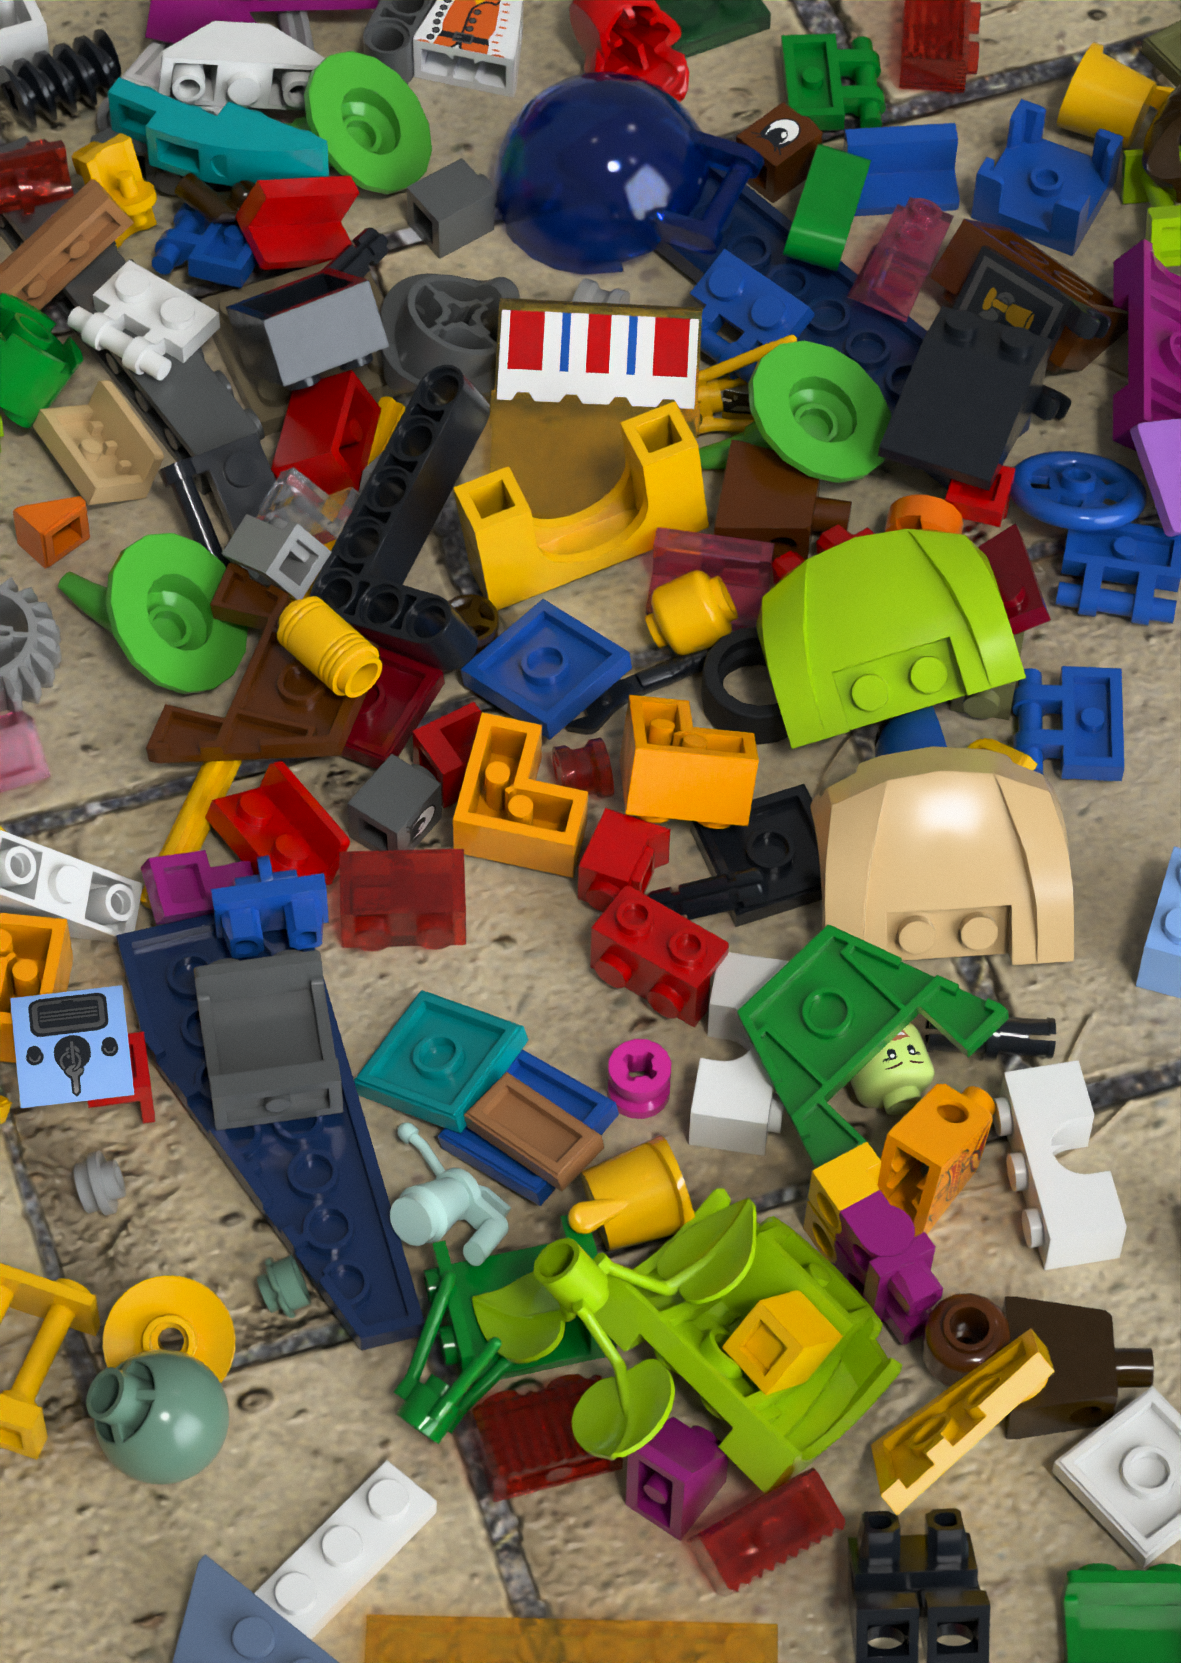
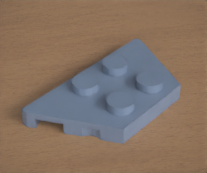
(235, 1626)

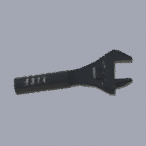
(637, 684)

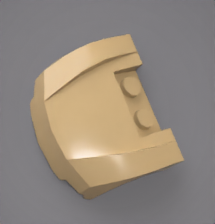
(947, 857)

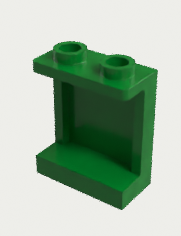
(1122, 1614)

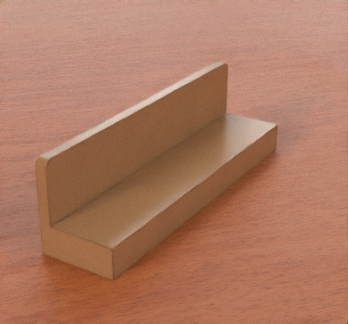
(63, 246)

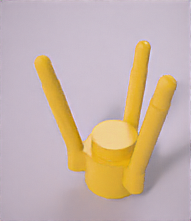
(710, 387)

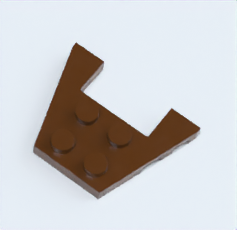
(278, 705)

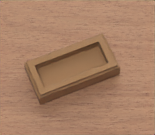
(534, 1131)

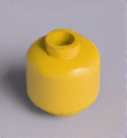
(691, 613)

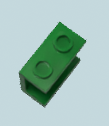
(462, 1334)

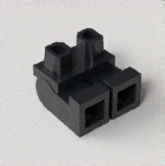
(916, 1586)

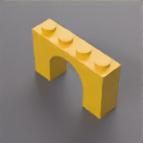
(526, 555)

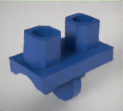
(270, 904)

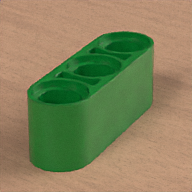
(827, 207)

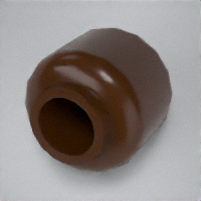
(962, 1336)

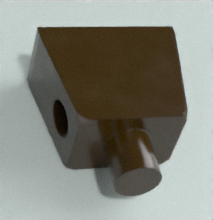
(1085, 1365)

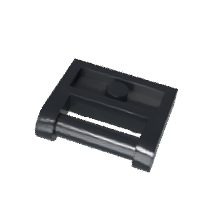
(238, 479)

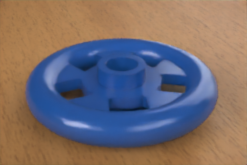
(1078, 491)

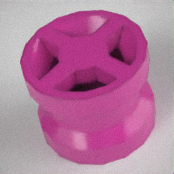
(639, 1095)

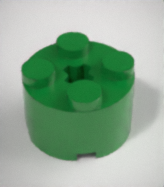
(31, 360)

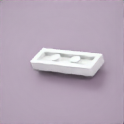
(348, 1550)

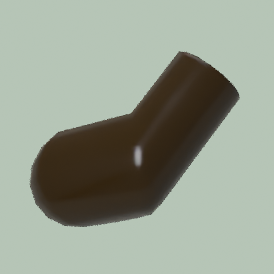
(213, 205)

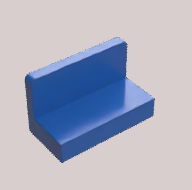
(906, 164)

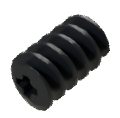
(61, 77)

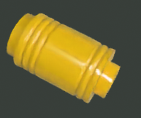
(329, 647)

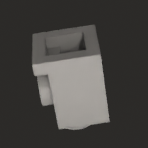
(277, 554)

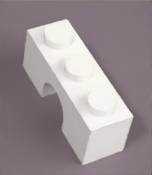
(735, 1098)
(1067, 1213)

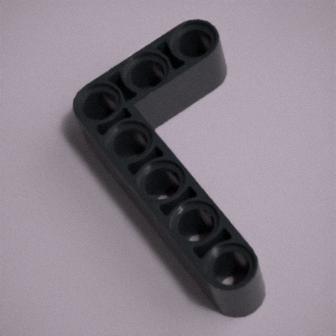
(393, 521)

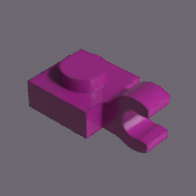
(183, 882)

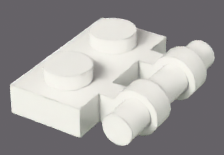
(154, 311)

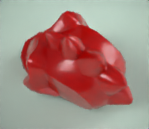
(631, 40)

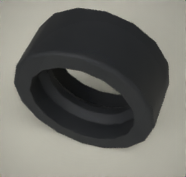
(723, 710)

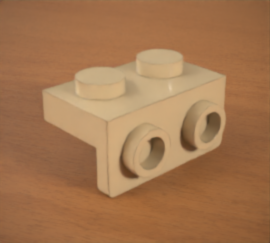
(102, 446)

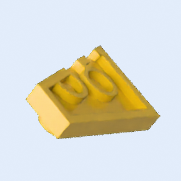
(954, 1421)

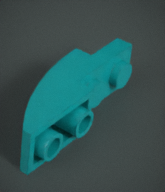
(214, 148)

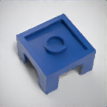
(1044, 187)

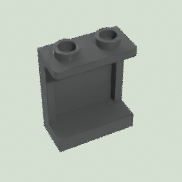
(267, 1039)

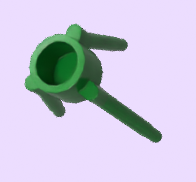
(435, 1405)

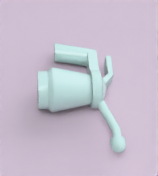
(432, 1208)

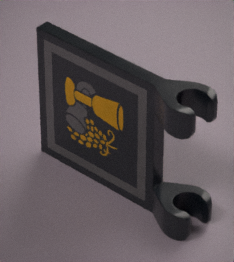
(1017, 298)

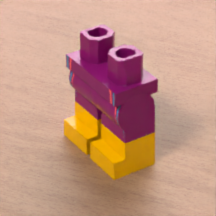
(872, 1242)

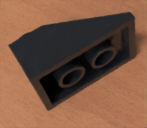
(966, 397)

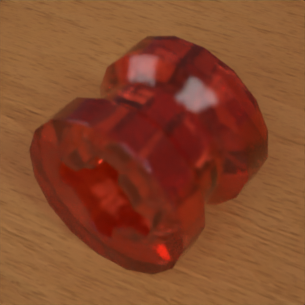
(584, 768)

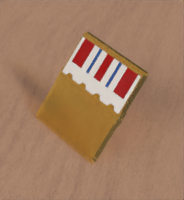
(571, 379)

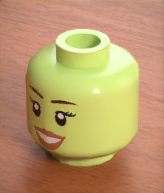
(896, 1074)

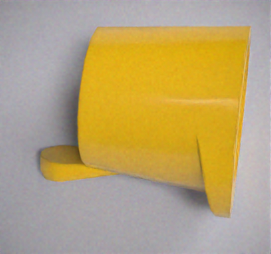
(1108, 97)
(633, 1197)

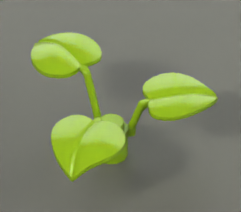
(531, 1314)

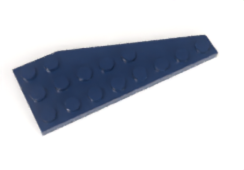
(306, 1175)

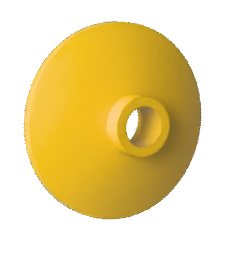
(171, 1303)

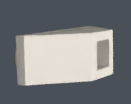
(238, 64)
(63, 887)

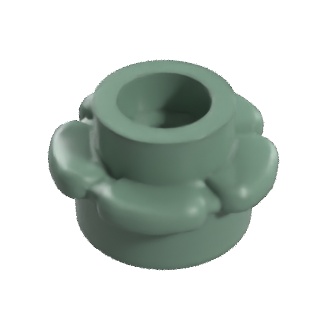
(283, 1286)

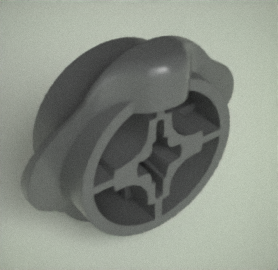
(439, 323)

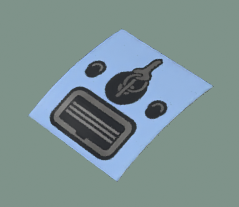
(71, 1046)

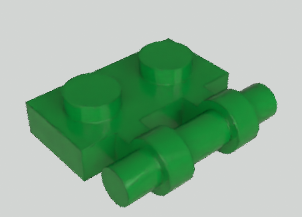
(813, 80)

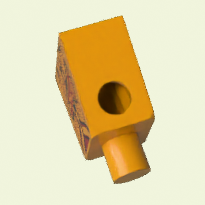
(947, 1135)

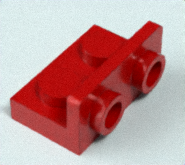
(282, 823)

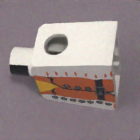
(471, 44)

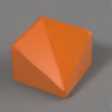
(51, 528)

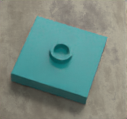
(440, 1060)

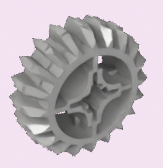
(27, 647)

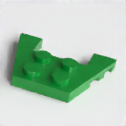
(835, 1013)

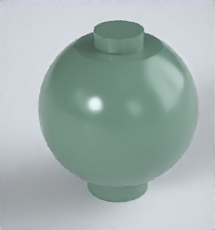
(159, 1415)

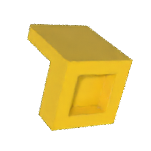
(782, 1341)

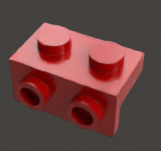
(656, 955)

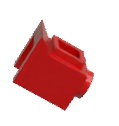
(620, 855)

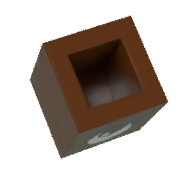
(788, 149)

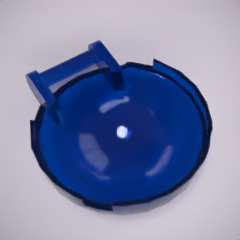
(610, 172)

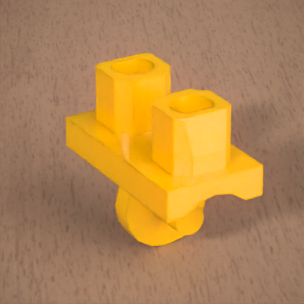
(119, 173)

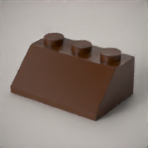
(1071, 350)

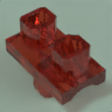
(34, 176)

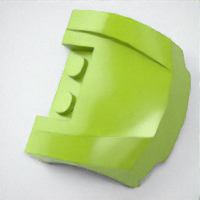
(884, 631)
(779, 1431)

